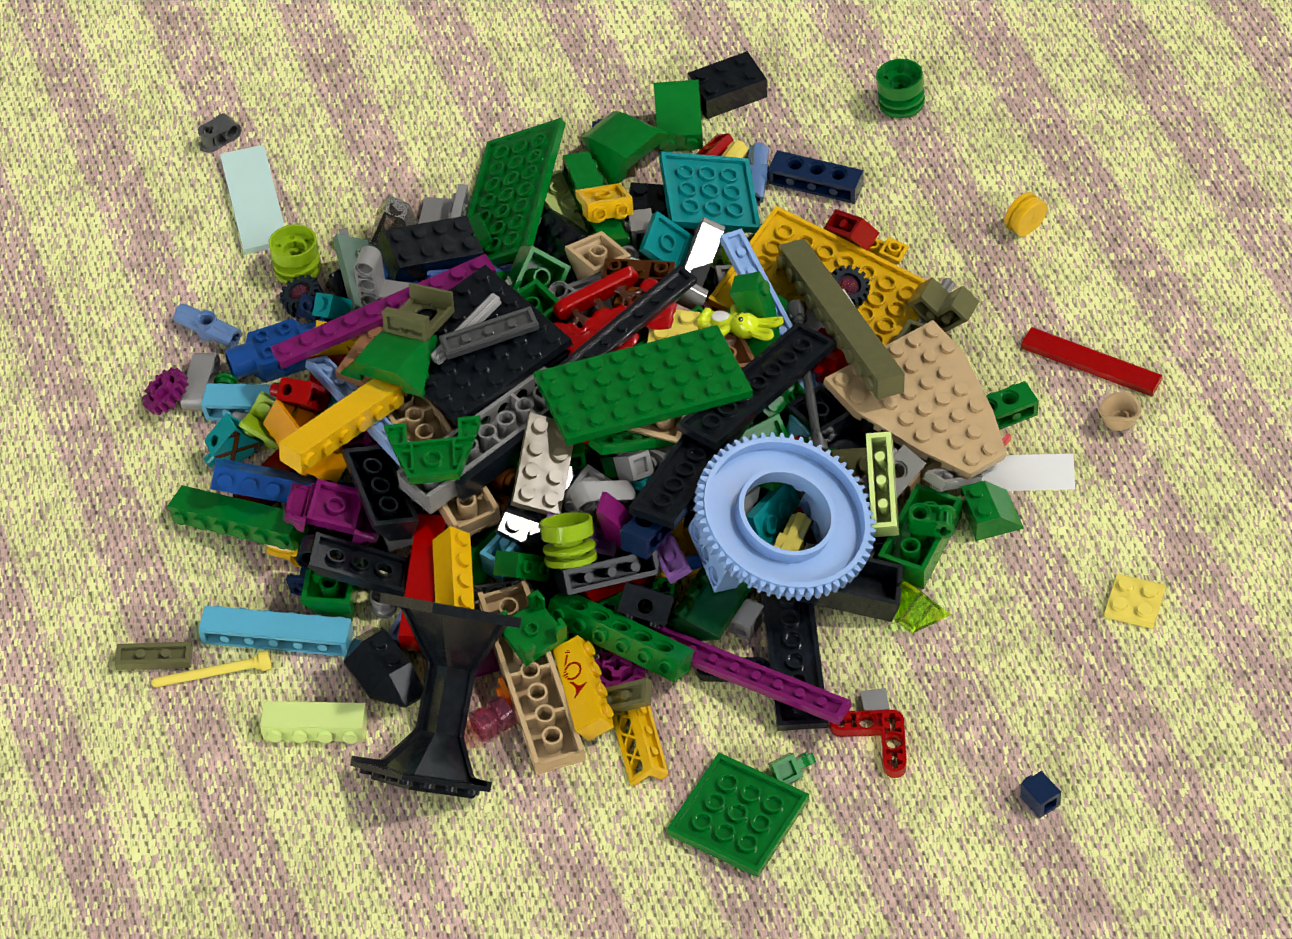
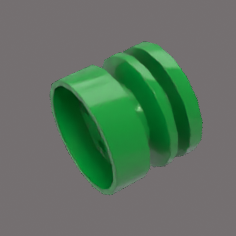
(900, 88)

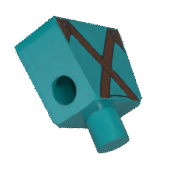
(230, 442)

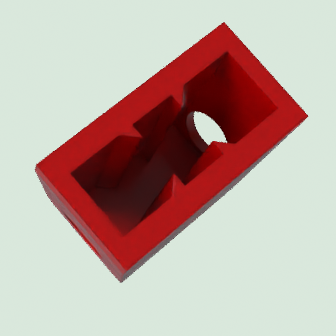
(301, 394)

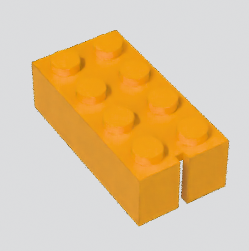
(281, 424)

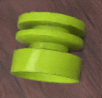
(294, 252)
(568, 540)

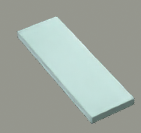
(252, 197)

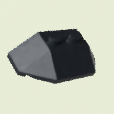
(383, 669)

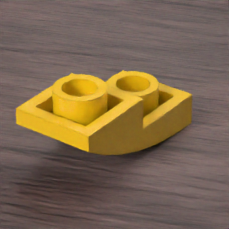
(889, 250)

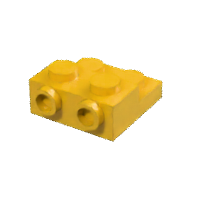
(605, 202)

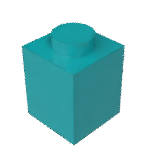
(330, 306)

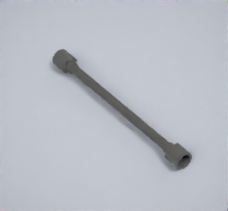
(797, 313)

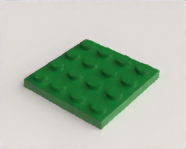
(738, 814)

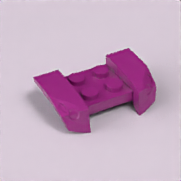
(329, 507)

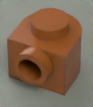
(504, 480)

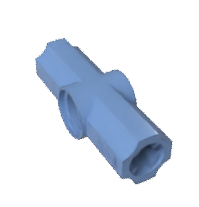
(759, 167)
(207, 325)

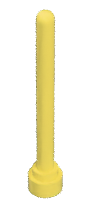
(260, 661)

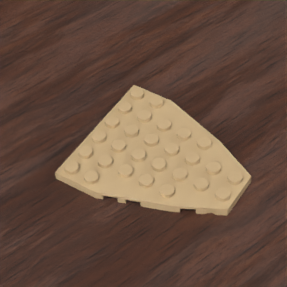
(941, 408)

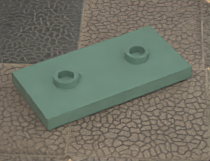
(347, 252)

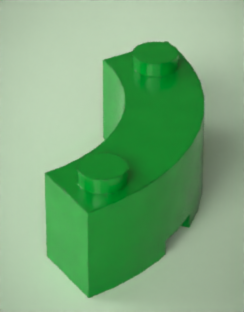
(753, 295)

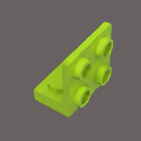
(253, 422)

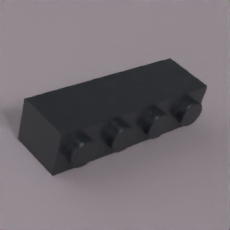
(605, 573)

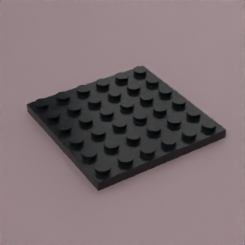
(480, 377)

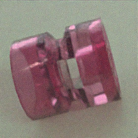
(489, 720)

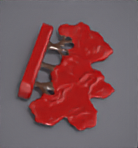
(595, 295)

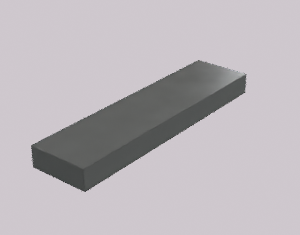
(489, 332)

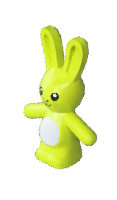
(742, 324)

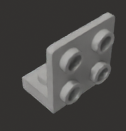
(442, 208)

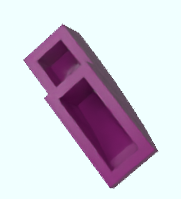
(612, 517)

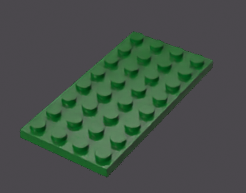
(515, 187)
(642, 385)

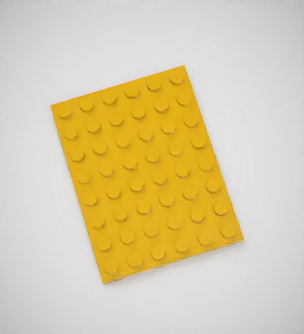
(889, 284)

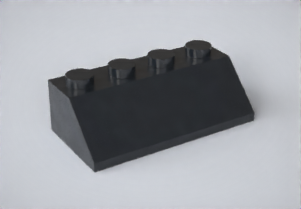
(377, 484)

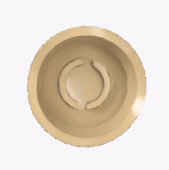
(1120, 411)

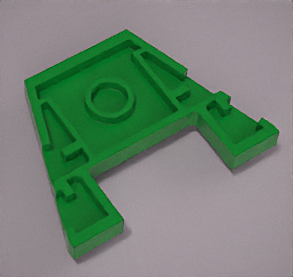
(435, 458)

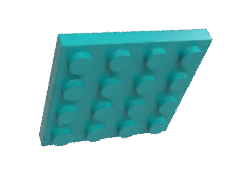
(709, 188)

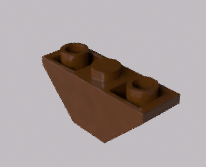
(644, 268)

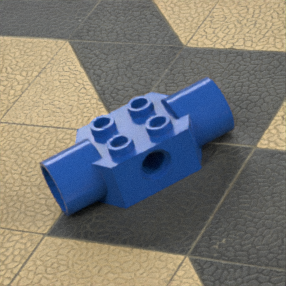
(256, 356)

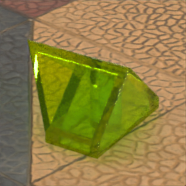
(917, 609)

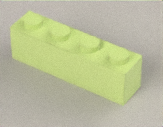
(882, 483)
(314, 721)

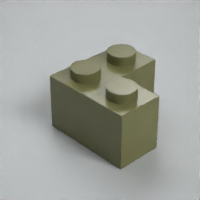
(945, 308)

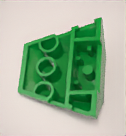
(621, 142)
(395, 361)

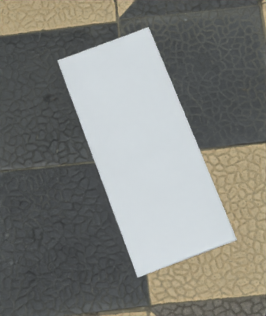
(1033, 472)

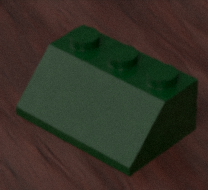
(706, 613)

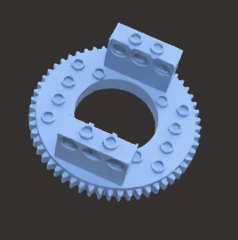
(831, 500)

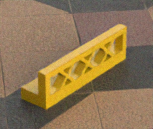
(647, 748)

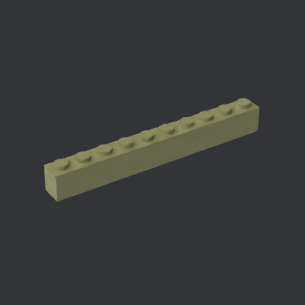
(841, 319)

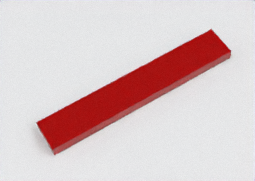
(1091, 361)

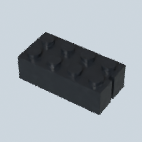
(426, 247)
(870, 594)

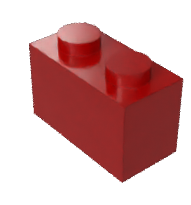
(852, 229)

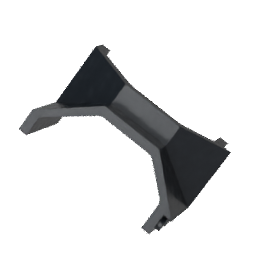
(435, 752)

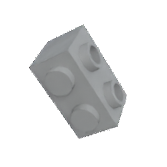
(637, 226)

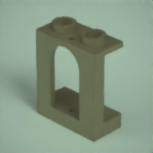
(417, 326)

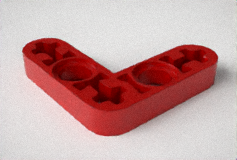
(881, 728)

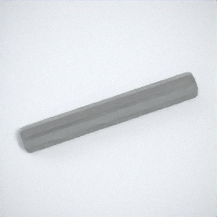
(479, 315)

